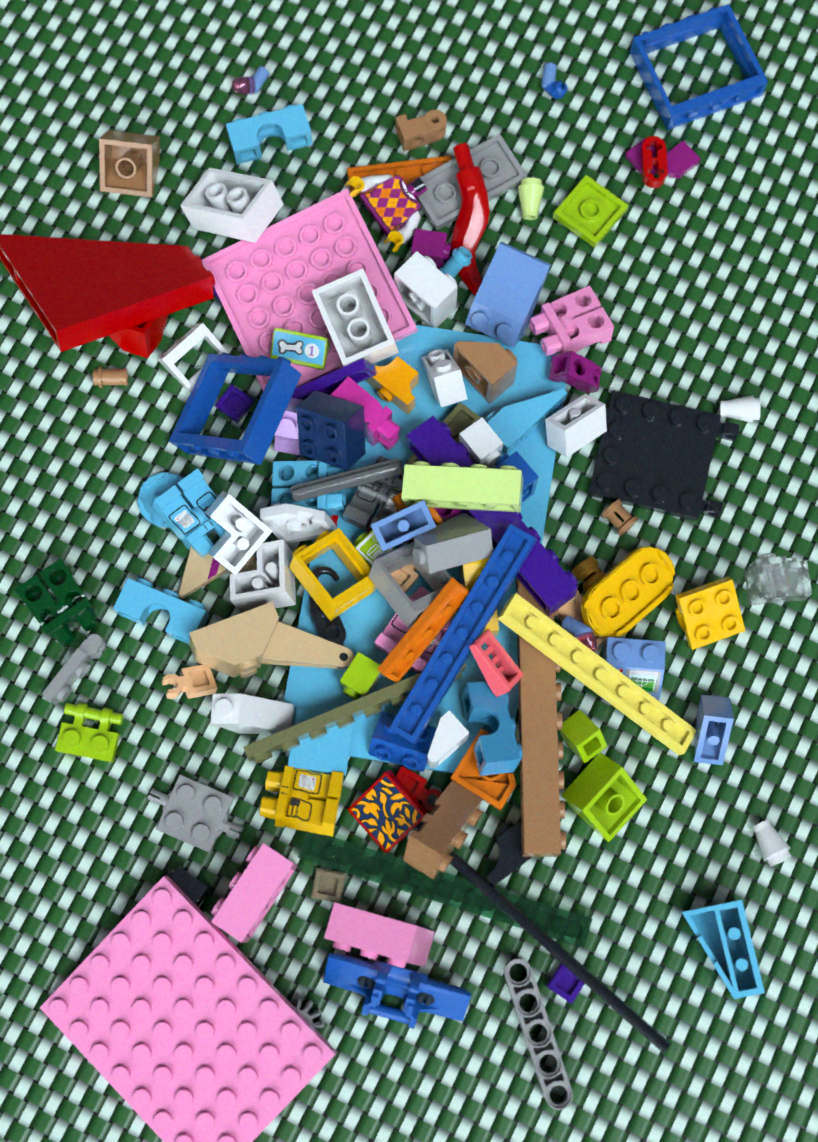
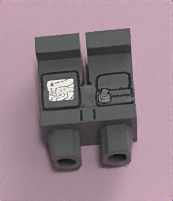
(368, 499)

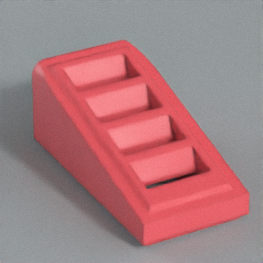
(506, 675)

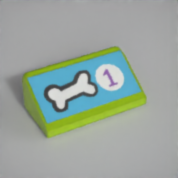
(300, 348)

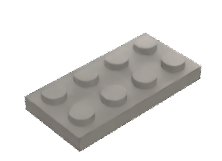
(443, 197)

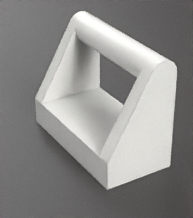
(182, 346)
(447, 739)

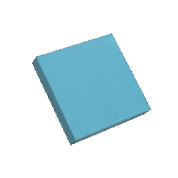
(325, 753)

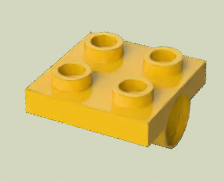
(709, 613)

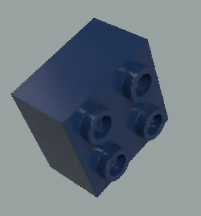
(331, 430)

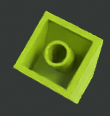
(604, 796)

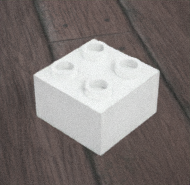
(426, 289)

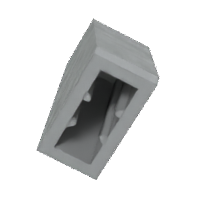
(453, 544)

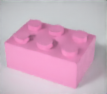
(253, 893)

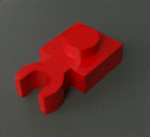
(415, 785)

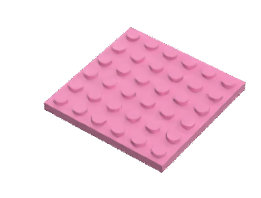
(274, 278)

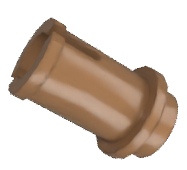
(107, 377)

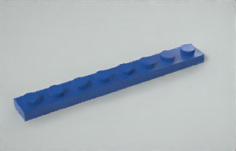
(462, 632)

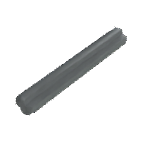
(346, 480)

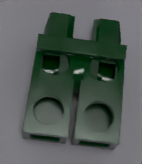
(64, 610)

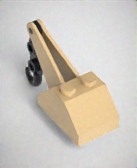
(257, 638)

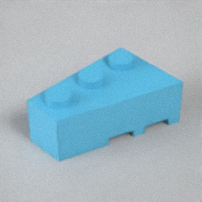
(728, 943)

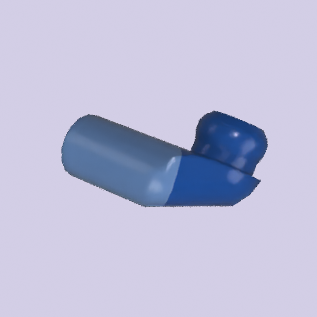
(550, 84)

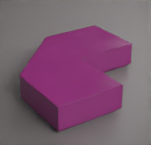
(679, 159)

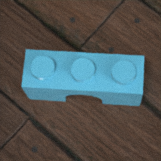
(287, 123)
(140, 600)

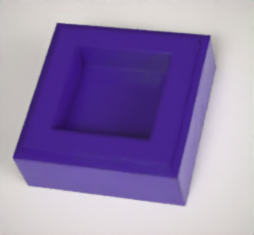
(234, 404)
(565, 984)

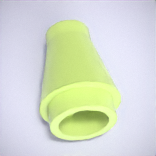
(530, 197)

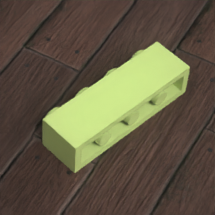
(463, 487)

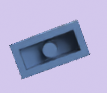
(403, 525)
(713, 729)

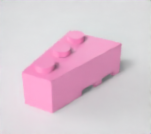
(378, 936)

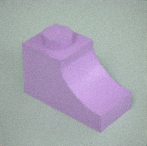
(287, 432)

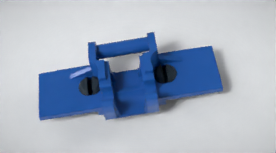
(415, 988)

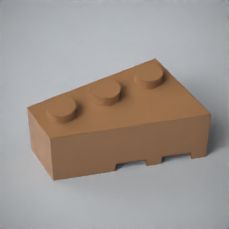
(443, 830)

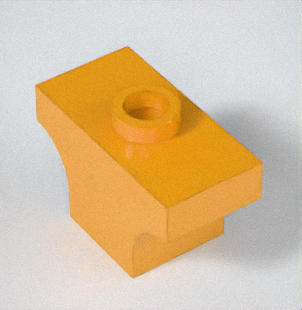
(395, 384)

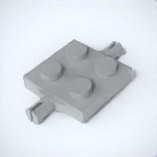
(195, 813)

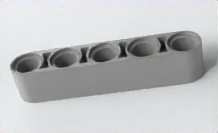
(548, 1044)

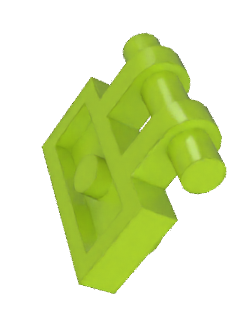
(87, 741)

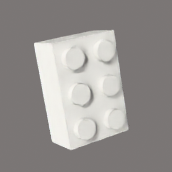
(232, 204)
(355, 319)

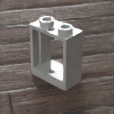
(393, 593)

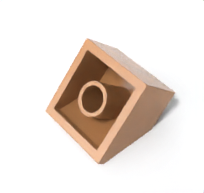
(129, 163)
(486, 367)

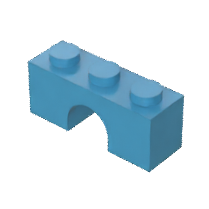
(498, 751)

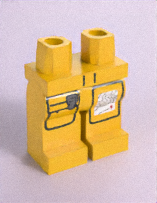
(305, 800)

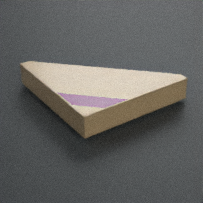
(199, 572)

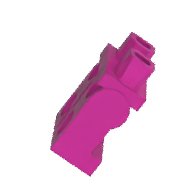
(377, 422)

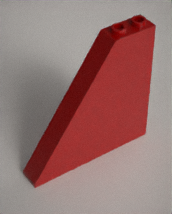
(100, 286)

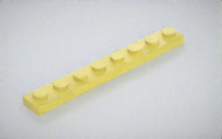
(597, 674)

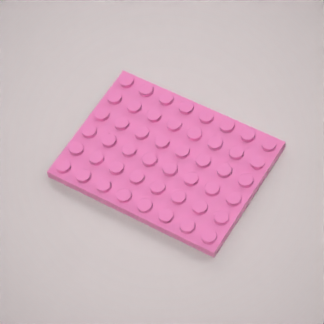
(187, 1025)

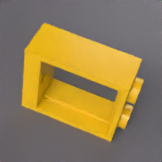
(352, 560)

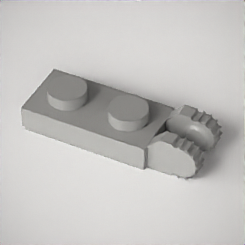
(74, 668)

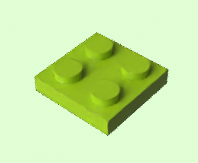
(590, 211)

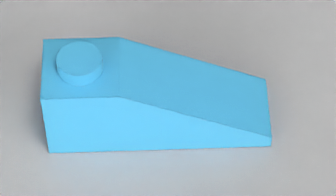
(520, 419)

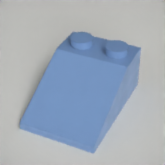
(508, 294)

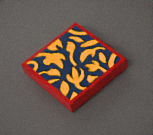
(387, 811)

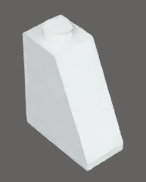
(251, 714)

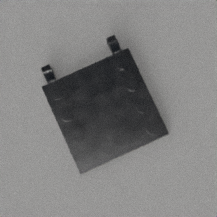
(658, 456)

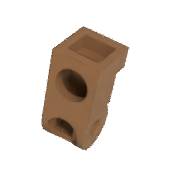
(420, 130)

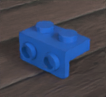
(394, 748)

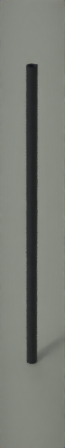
(559, 952)

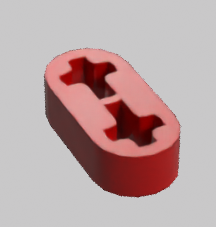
(659, 162)

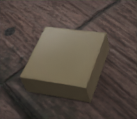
(328, 885)

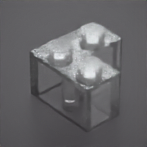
(777, 580)

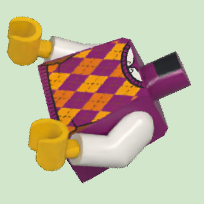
(391, 204)

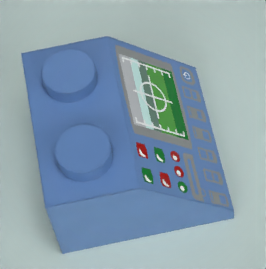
(639, 661)

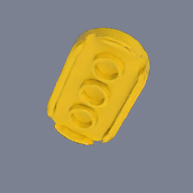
(628, 592)

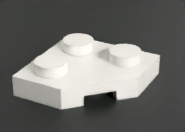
(296, 522)

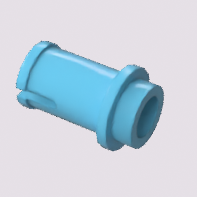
(459, 259)

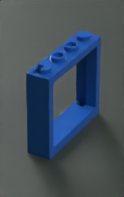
(711, 102)
(264, 419)

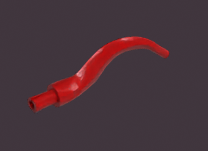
(473, 213)

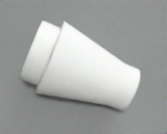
(742, 408)
(771, 844)

